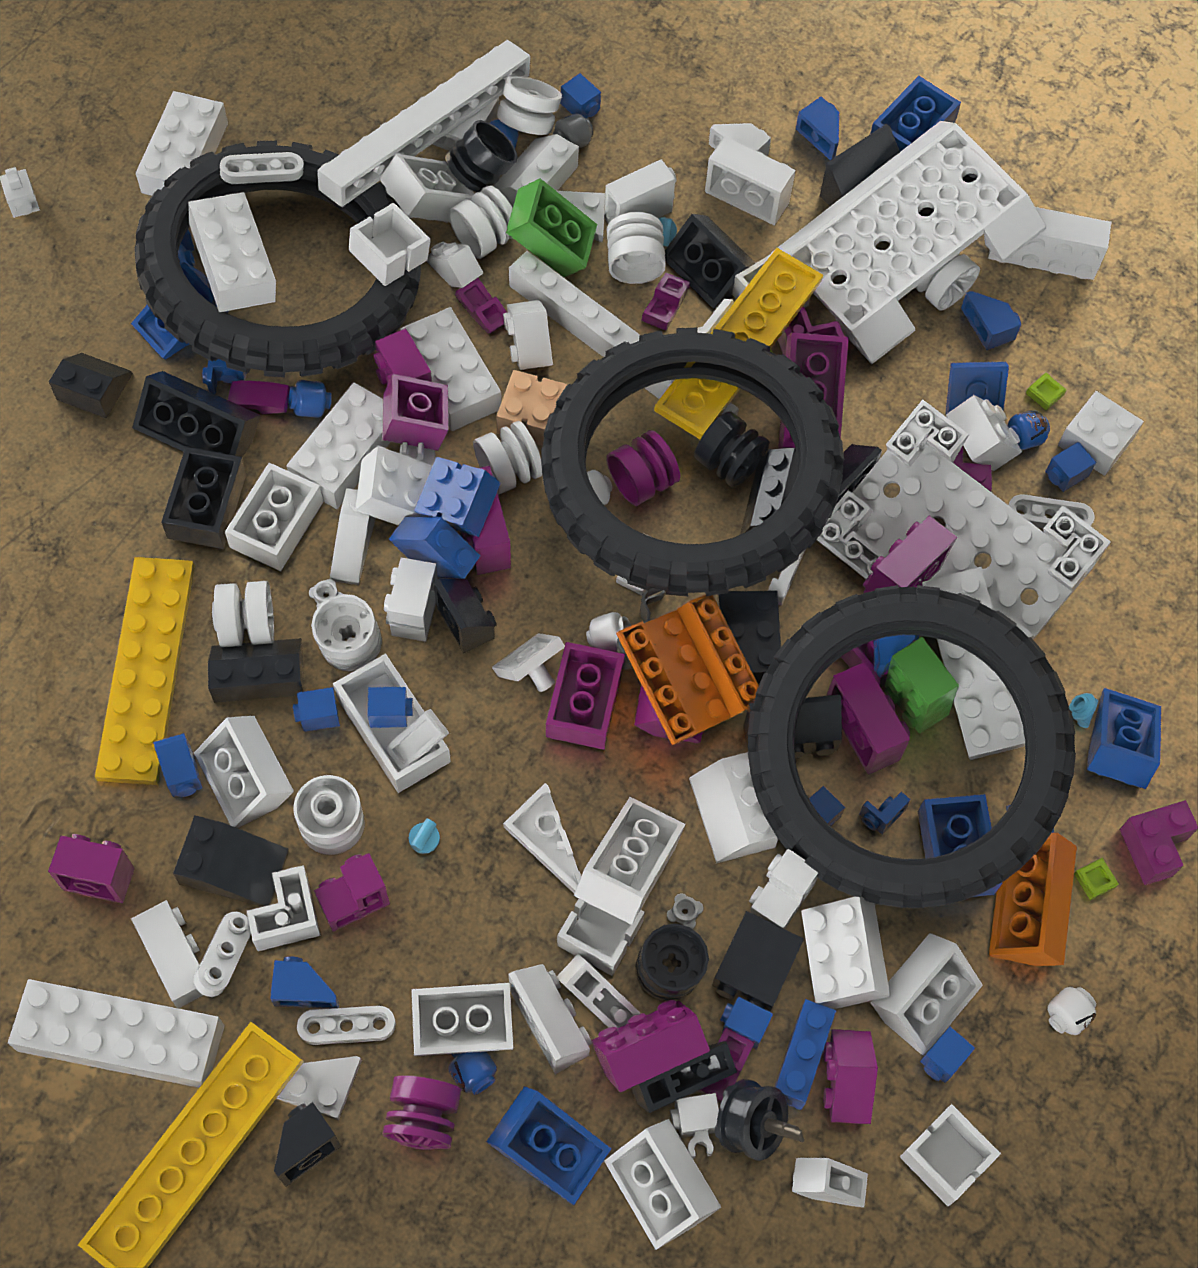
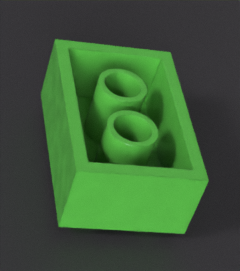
(551, 228)
(920, 685)

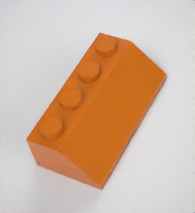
(1035, 907)

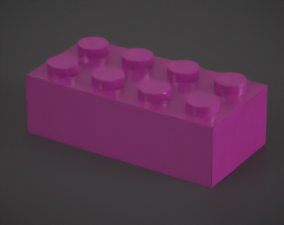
(825, 362)

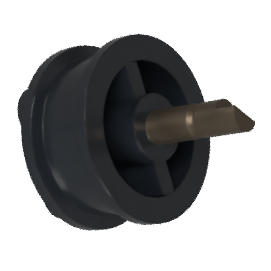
(754, 1120)

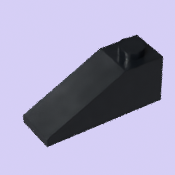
(685, 1078)

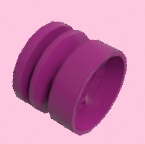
(643, 467)
(423, 1105)

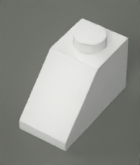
(744, 133)
(829, 1181)

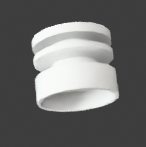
(482, 221)
(635, 248)
(513, 455)
(340, 619)

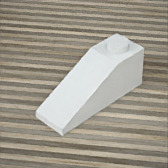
(351, 541)
(596, 993)

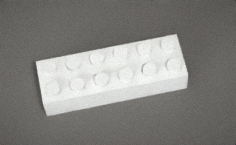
(982, 701)
(116, 1033)

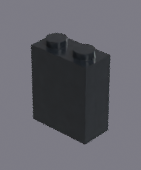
(757, 962)

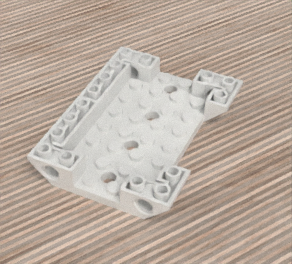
(888, 210)
(931, 484)

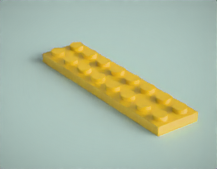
(758, 313)
(145, 670)
(191, 1152)

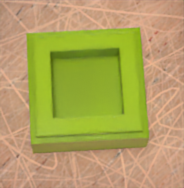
(1046, 391)
(1096, 878)

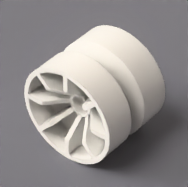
(950, 281)
(234, 614)
(329, 814)

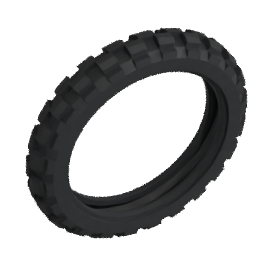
(238, 341)
(679, 566)
(989, 637)

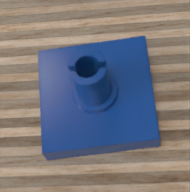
(980, 379)

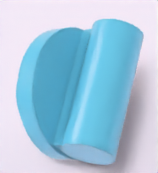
(669, 230)
(1083, 708)
(424, 837)

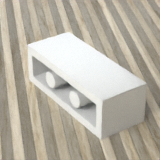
(170, 951)

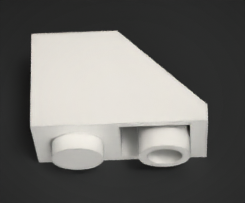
(454, 263)

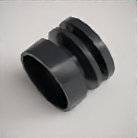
(481, 156)
(731, 449)
(687, 955)

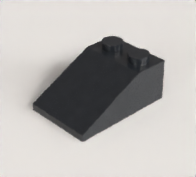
(229, 862)

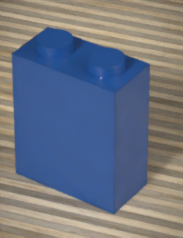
(435, 542)

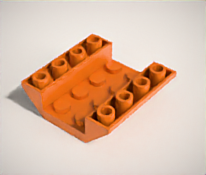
(690, 668)

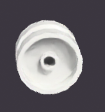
(529, 105)

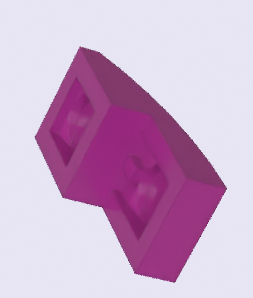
(666, 301)
(481, 306)
(260, 395)
(739, 1049)

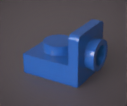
(218, 371)
(886, 815)

